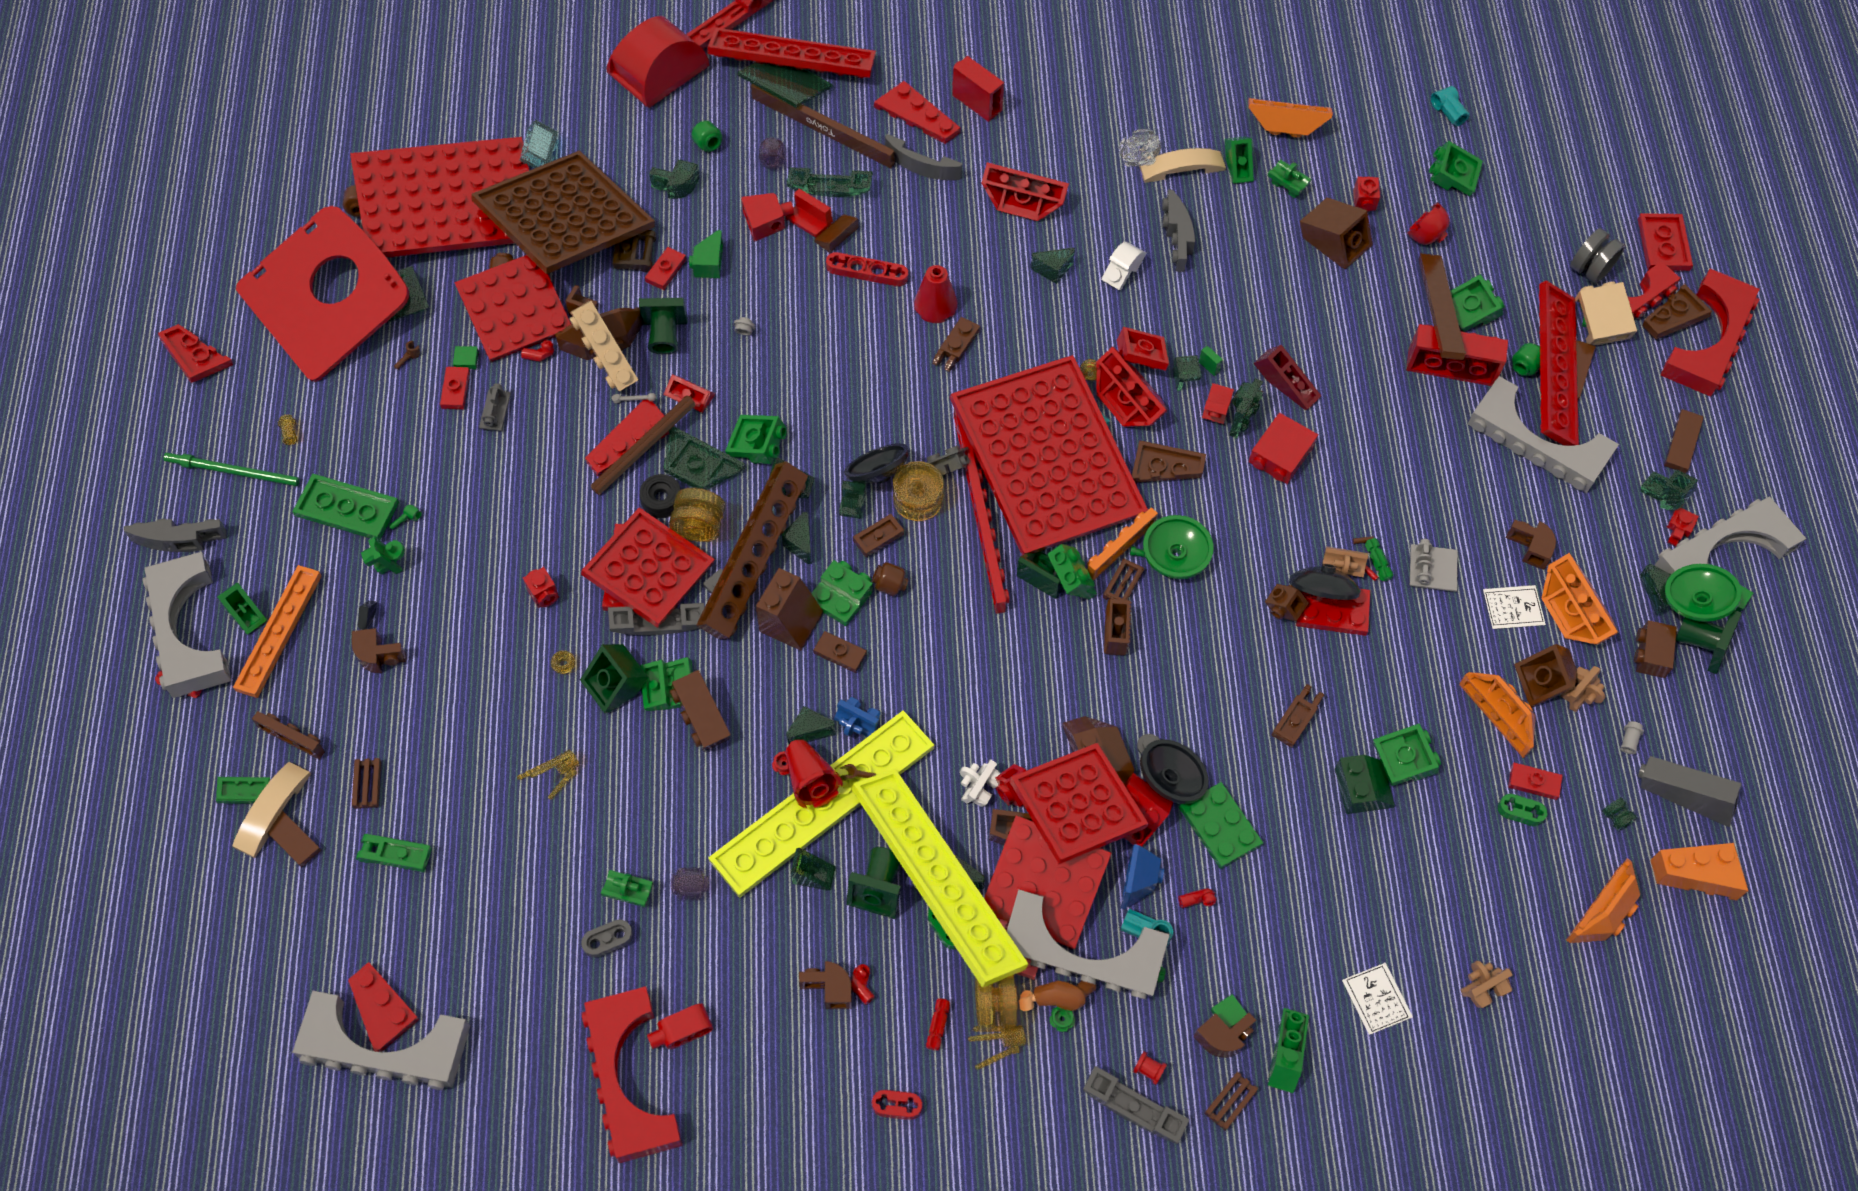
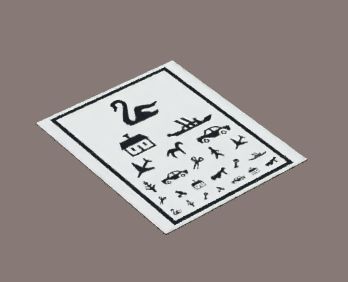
(1514, 607)
(1377, 998)

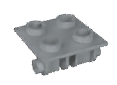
(1433, 567)

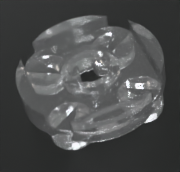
(1133, 155)

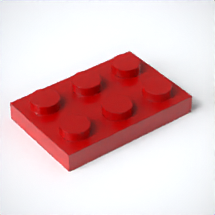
(1665, 241)
(1336, 614)

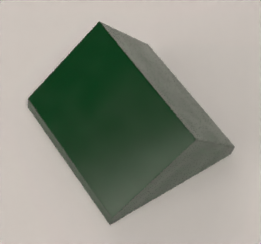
(1040, 573)

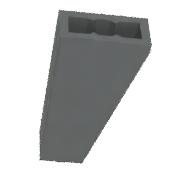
(1692, 789)

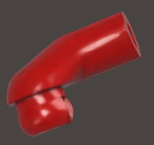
(859, 983)

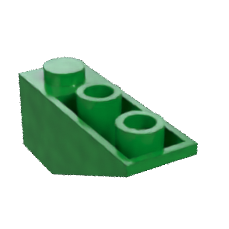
(1288, 1051)

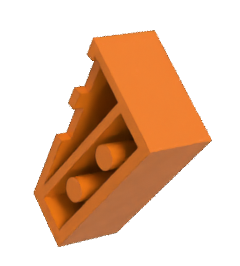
(1701, 868)

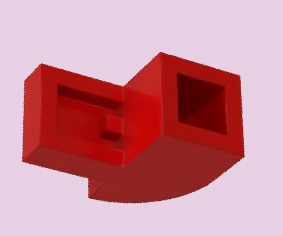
(1218, 403)

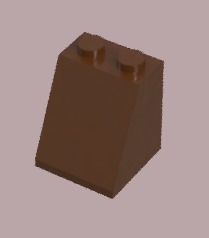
(1338, 231)
(788, 610)

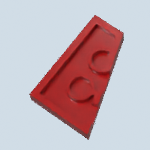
(191, 354)
(380, 1007)

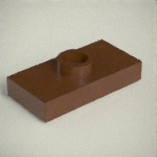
(840, 652)

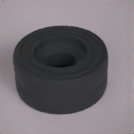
(651, 487)

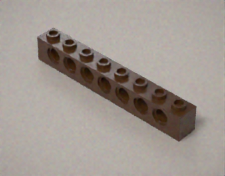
(742, 556)

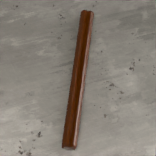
(642, 445)

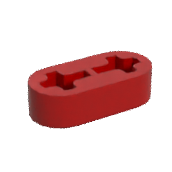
(897, 1098)

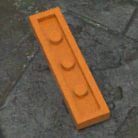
(1126, 539)

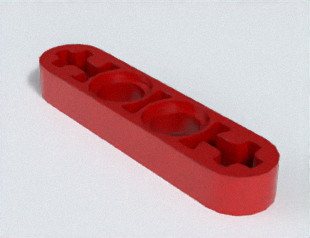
(867, 267)

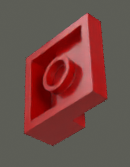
(1143, 348)

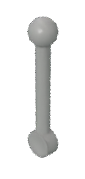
(617, 398)

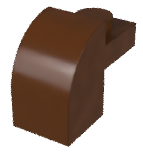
(1539, 542)
(372, 654)
(833, 980)
(1220, 1039)

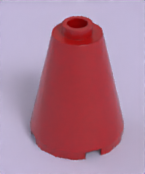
(936, 296)
(811, 776)

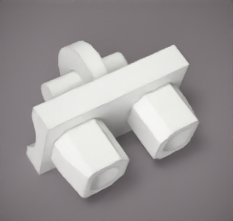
(975, 791)

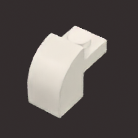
(1123, 261)

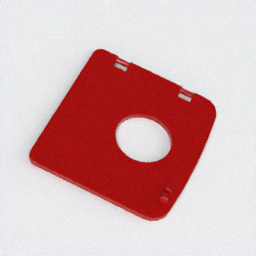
(317, 332)

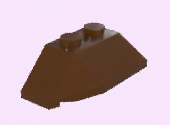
(621, 322)
(1088, 731)

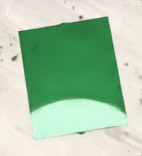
(785, 82)

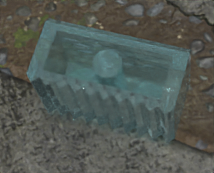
(539, 145)

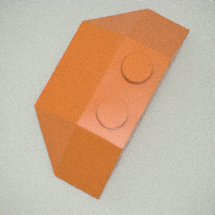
(1289, 117)
(1575, 603)
(1503, 708)
(1609, 907)

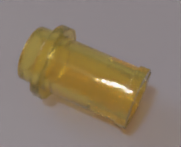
(287, 425)

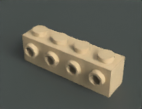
(603, 345)

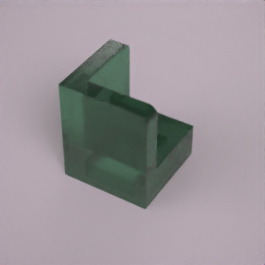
(1186, 369)
(852, 499)

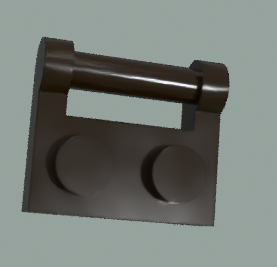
(626, 252)

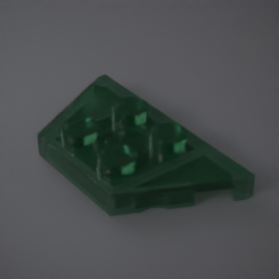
(697, 461)

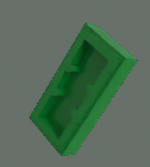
(240, 789)

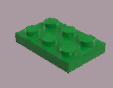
(1221, 826)

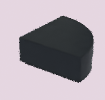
(366, 614)

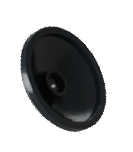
(877, 464)
(1325, 582)
(1174, 771)

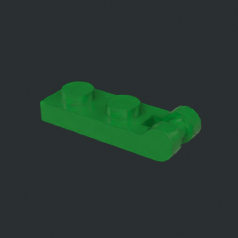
(394, 853)

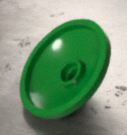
(1180, 536)
(1703, 592)

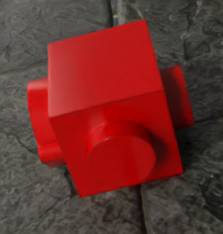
(1366, 193)
(541, 587)
(1005, 788)

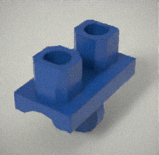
(855, 719)

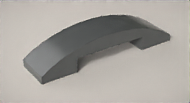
(944, 170)
(626, 621)
(1135, 1107)

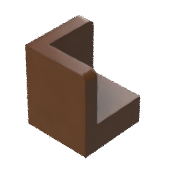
(576, 299)

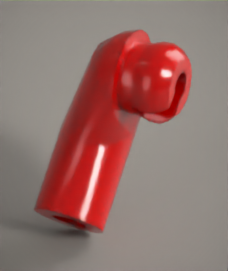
(540, 354)
(1204, 895)

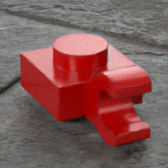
(1682, 524)

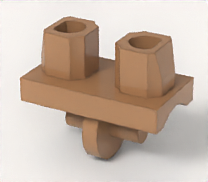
(1346, 560)
(1588, 689)
(1485, 980)

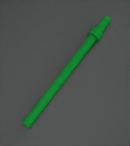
(190, 461)

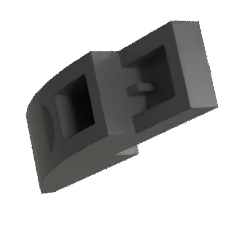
(1179, 228)
(166, 536)

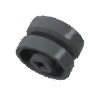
(1597, 255)

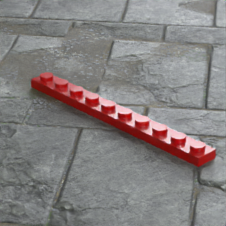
(983, 517)

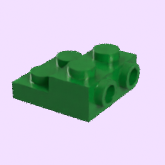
(1455, 168)
(1476, 303)
(757, 438)
(1072, 571)
(842, 591)
(1407, 755)

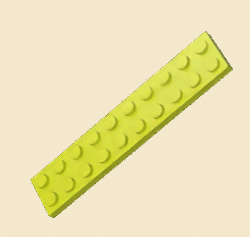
(788, 826)
(940, 878)

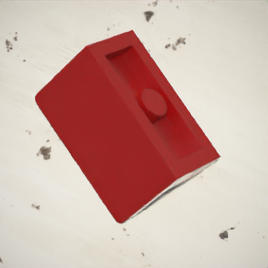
(810, 214)

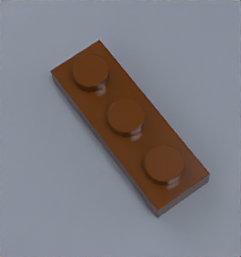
(289, 734)

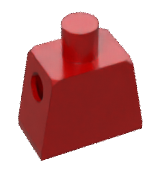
(765, 214)

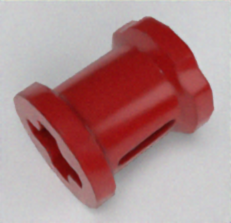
(1149, 1068)

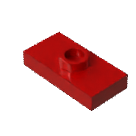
(665, 268)
(455, 388)
(1535, 781)

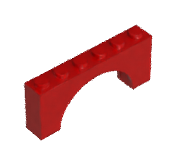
(1732, 304)
(631, 1129)

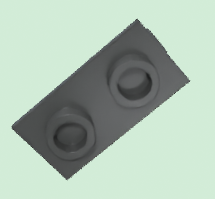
(495, 408)
(954, 458)

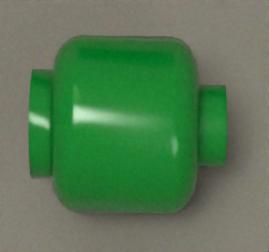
(706, 136)
(1527, 359)

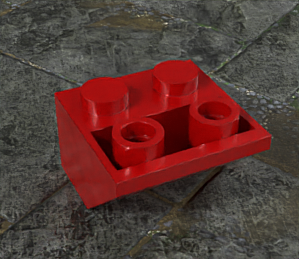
(1152, 806)

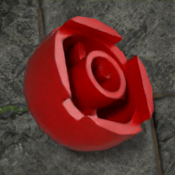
(1430, 226)

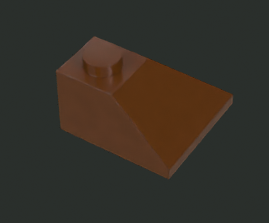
(1547, 674)

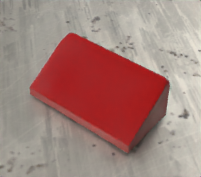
(680, 387)

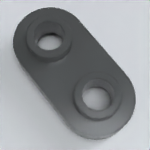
(606, 936)

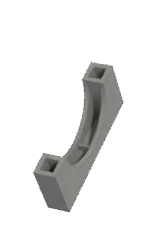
(1574, 464)
(1759, 524)
(168, 590)
(1132, 970)
(429, 1061)

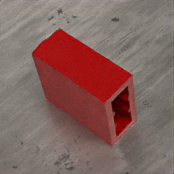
(977, 88)
(1283, 448)

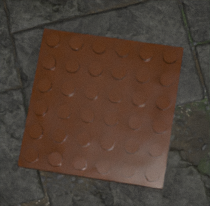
(562, 211)

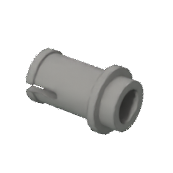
(1631, 738)

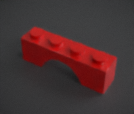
(1656, 284)

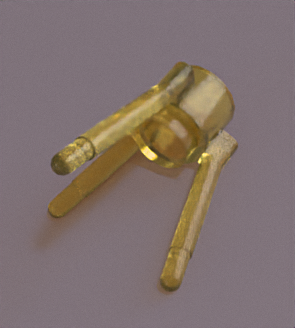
(564, 763)
(1010, 1037)

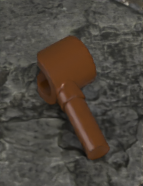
(410, 353)
(853, 772)

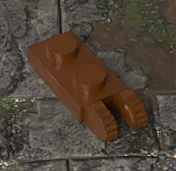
(957, 343)
(1297, 717)

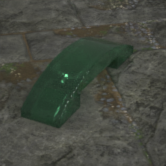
(829, 185)

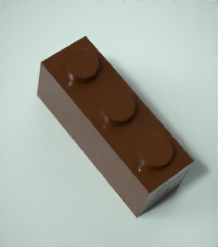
(699, 711)

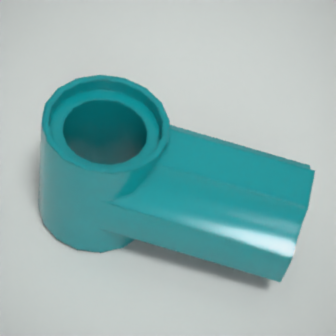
(1449, 103)
(1136, 921)

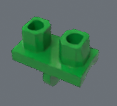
(1289, 177)
(383, 556)
(627, 888)

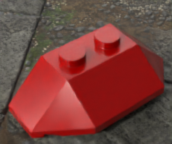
(1023, 192)
(1127, 391)

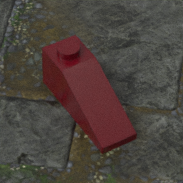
(1287, 377)

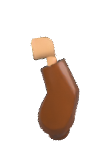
(1057, 994)

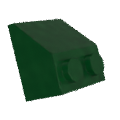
(613, 677)
(1363, 784)

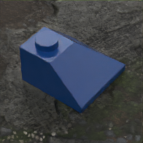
(1141, 876)

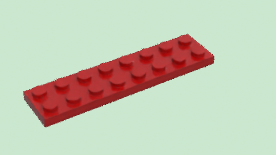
(791, 52)
(1558, 365)

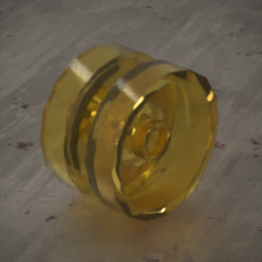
(918, 491)
(697, 514)
(996, 999)

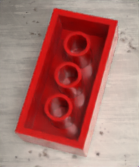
(1481, 364)

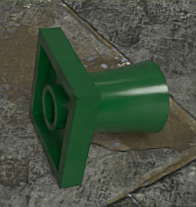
(663, 316)
(1710, 637)
(875, 889)

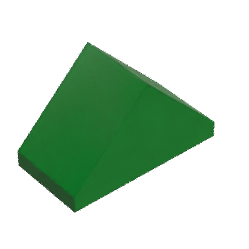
(241, 608)

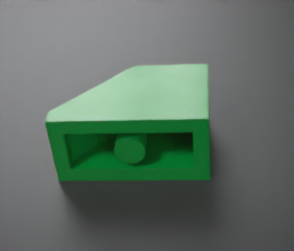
(1239, 159)
(707, 257)

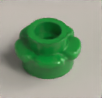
(1062, 1026)

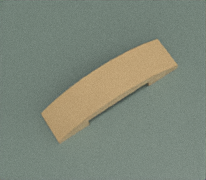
(1183, 161)
(268, 807)

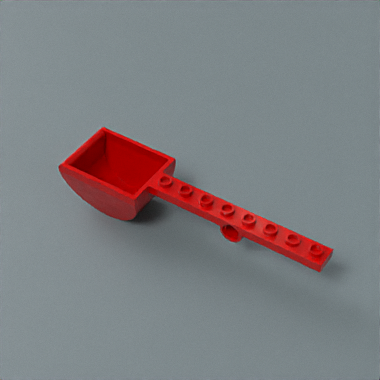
(661, 57)

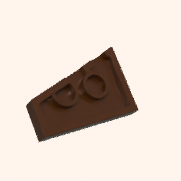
(1677, 313)
(1164, 462)

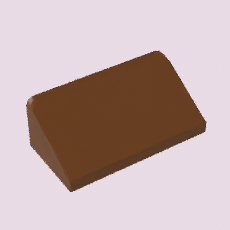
(837, 232)

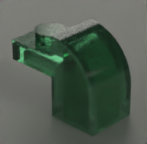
(678, 182)
(1671, 491)

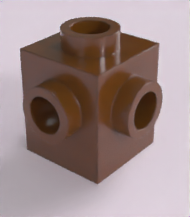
(1286, 602)

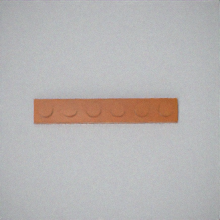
(277, 631)

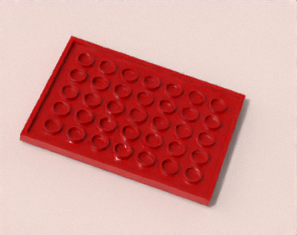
(423, 198)
(1048, 455)

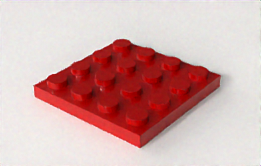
(512, 307)
(647, 567)
(1078, 803)
(1065, 887)

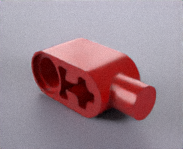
(681, 1027)

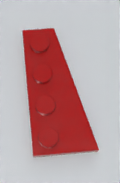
(917, 111)
(624, 436)

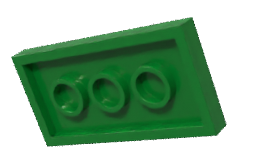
(345, 507)

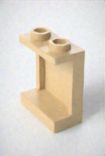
(1606, 313)

